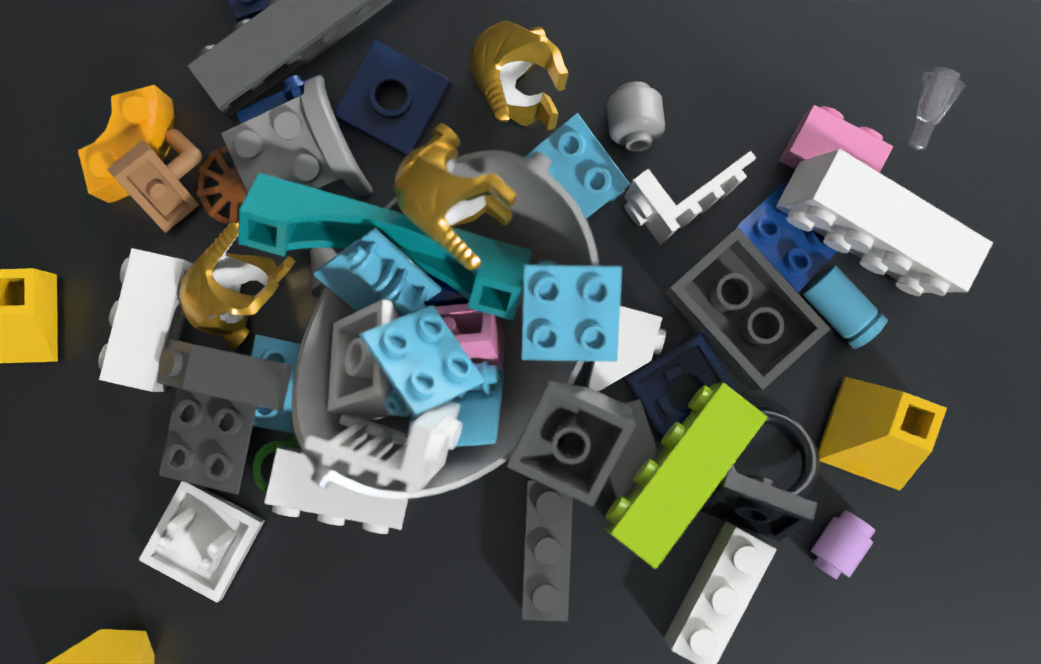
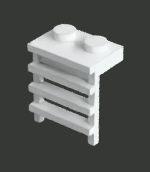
(654, 208)
(414, 463)

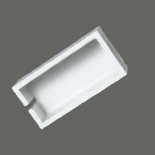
(882, 225)

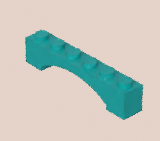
(295, 216)

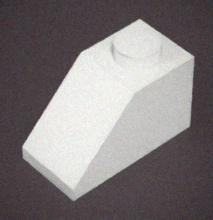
(637, 342)

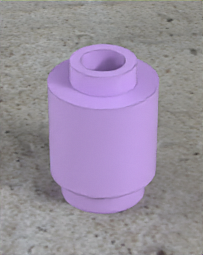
(843, 545)

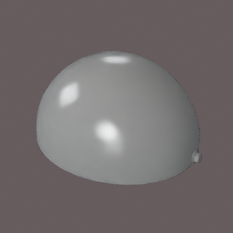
(543, 221)

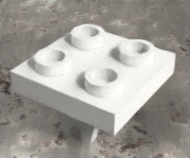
(201, 540)

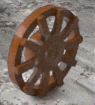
(229, 186)

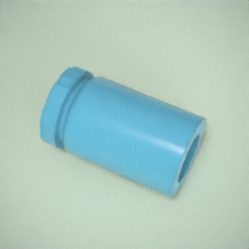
(845, 307)

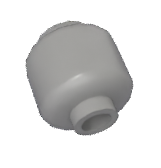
(635, 116)

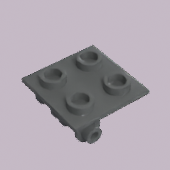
(207, 441)

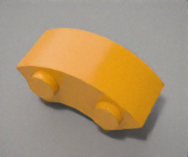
(135, 117)

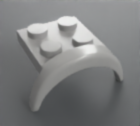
(297, 144)

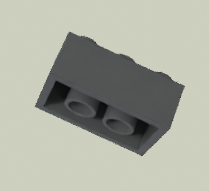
(746, 311)

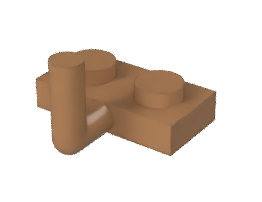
(158, 185)

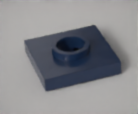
(397, 128)
(688, 360)

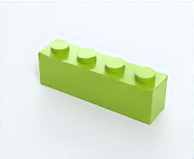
(684, 473)

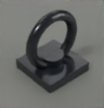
(760, 502)

